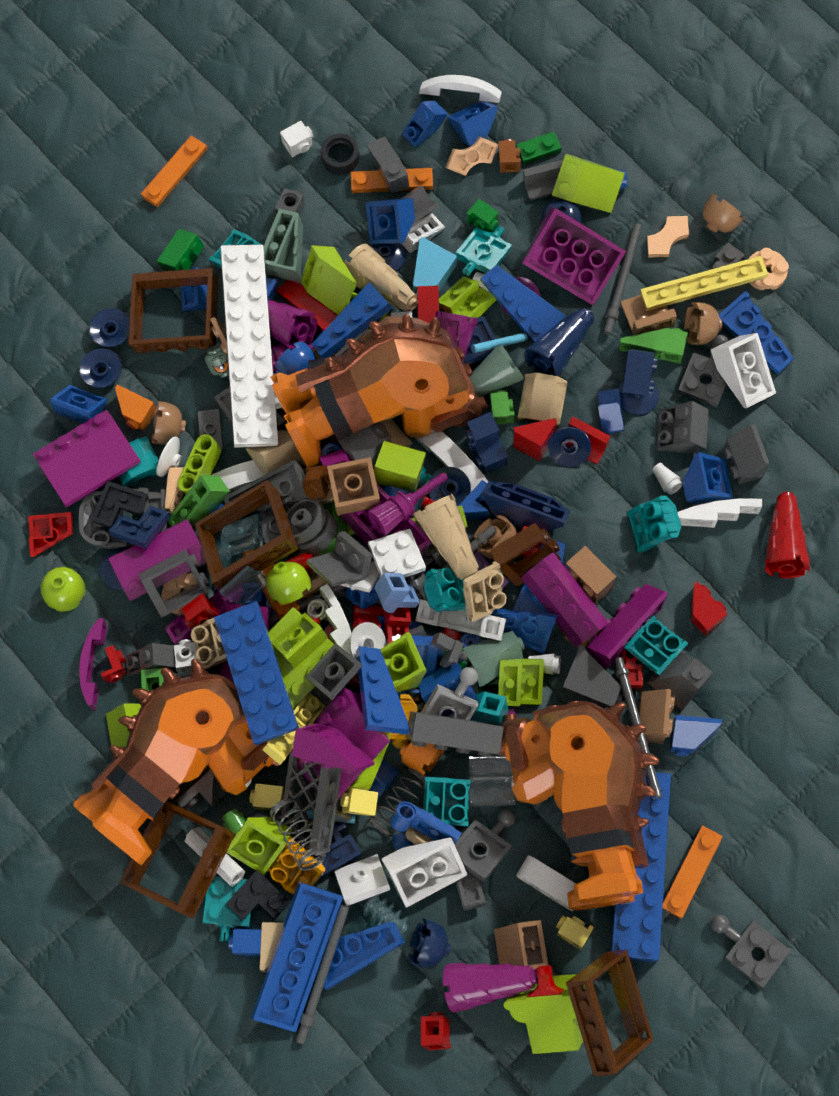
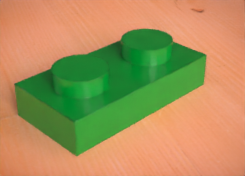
(539, 148)

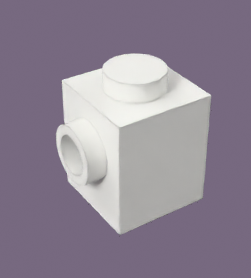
(297, 138)

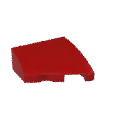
(48, 530)

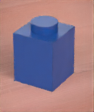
(245, 942)

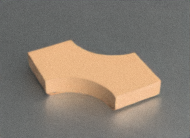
(480, 152)
(673, 231)

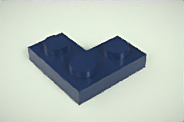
(142, 531)

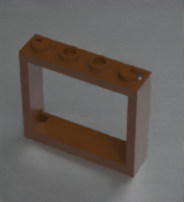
(167, 280)
(230, 513)
(204, 871)
(590, 1018)

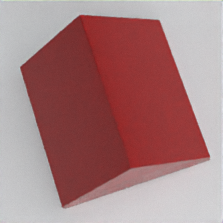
(534, 438)

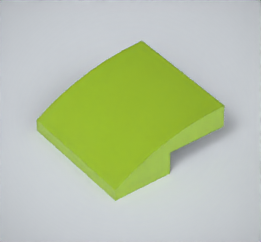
(466, 299)
(521, 681)

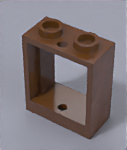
(517, 545)

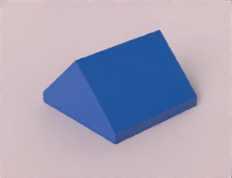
(78, 404)
(448, 678)

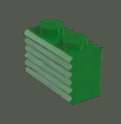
(180, 251)

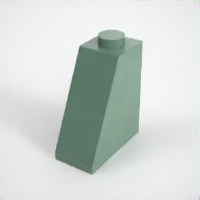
(486, 655)

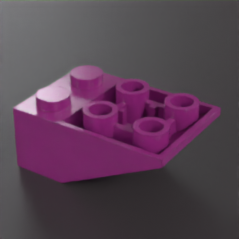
(330, 748)

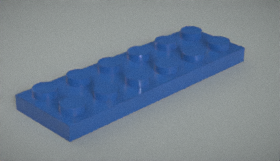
(256, 673)
(296, 957)

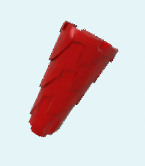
(787, 543)

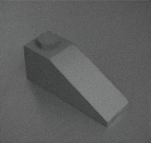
(388, 165)

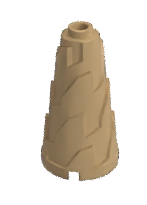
(371, 267)
(447, 532)

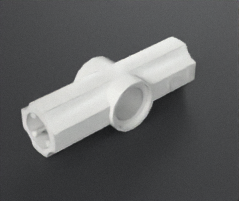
(228, 869)

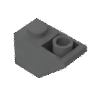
(150, 657)

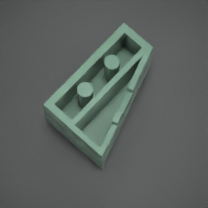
(284, 247)

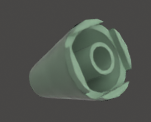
(495, 373)

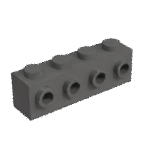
(454, 732)

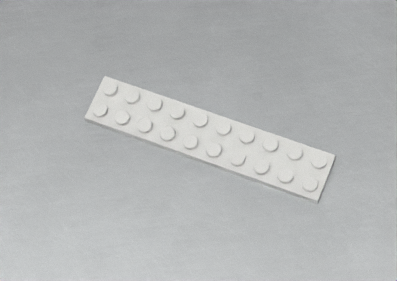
(248, 346)

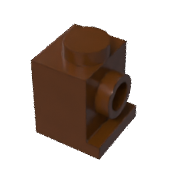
(312, 483)

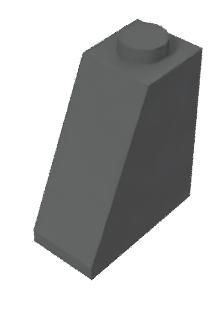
(591, 682)

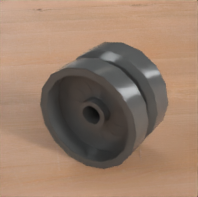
(311, 525)

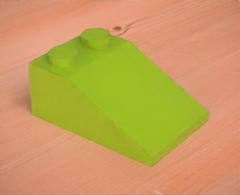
(588, 183)

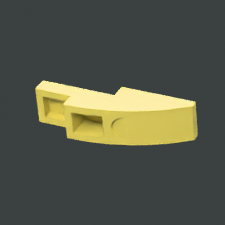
(305, 714)

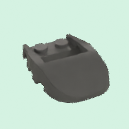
(99, 535)

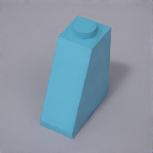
(432, 265)

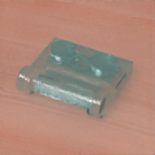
(239, 532)

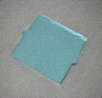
(244, 585)

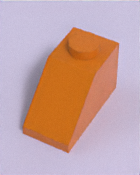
(135, 408)

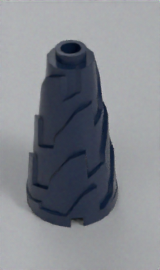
(555, 348)

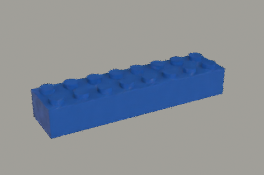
(638, 923)

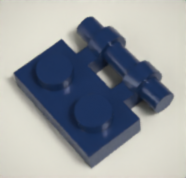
(341, 851)

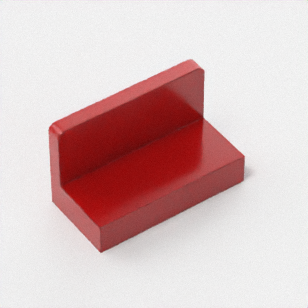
(598, 439)

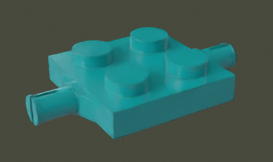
(483, 250)
(217, 913)

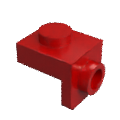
(116, 659)

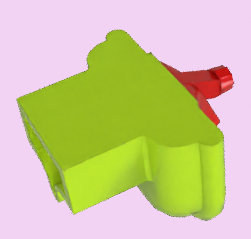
(547, 1013)

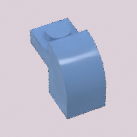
(395, 592)

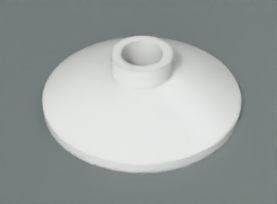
(169, 457)
(368, 634)

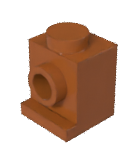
(508, 156)

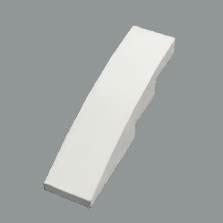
(708, 514)
(337, 619)

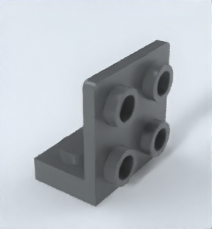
(344, 564)

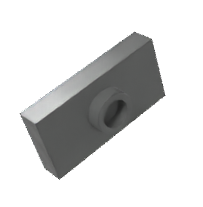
(211, 425)
(470, 892)

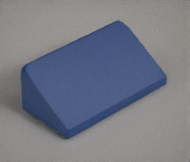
(194, 297)

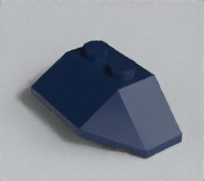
(524, 506)

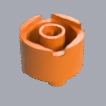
(420, 757)

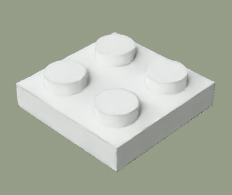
(397, 554)

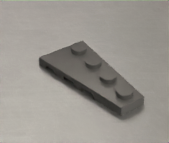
(285, 479)

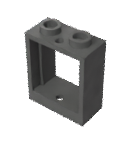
(182, 598)

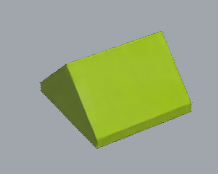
(399, 466)
(299, 639)
(404, 663)
(117, 731)

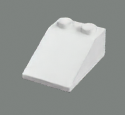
(744, 369)
(424, 869)

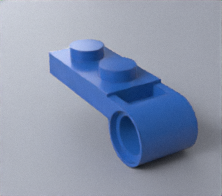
(423, 822)

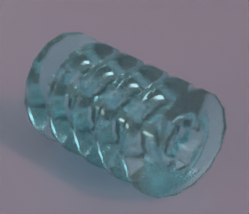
(384, 913)

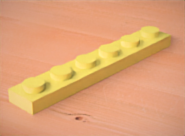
(704, 283)

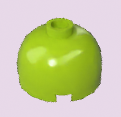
(287, 582)
(62, 589)

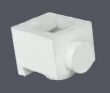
(188, 648)

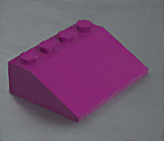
(573, 256)
(86, 458)
(347, 716)

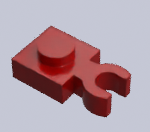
(635, 671)

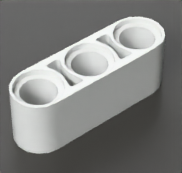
(546, 880)

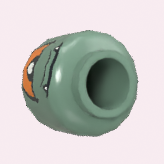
(217, 361)

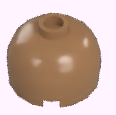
(721, 215)
(702, 323)
(167, 423)
(504, 531)

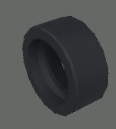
(342, 167)

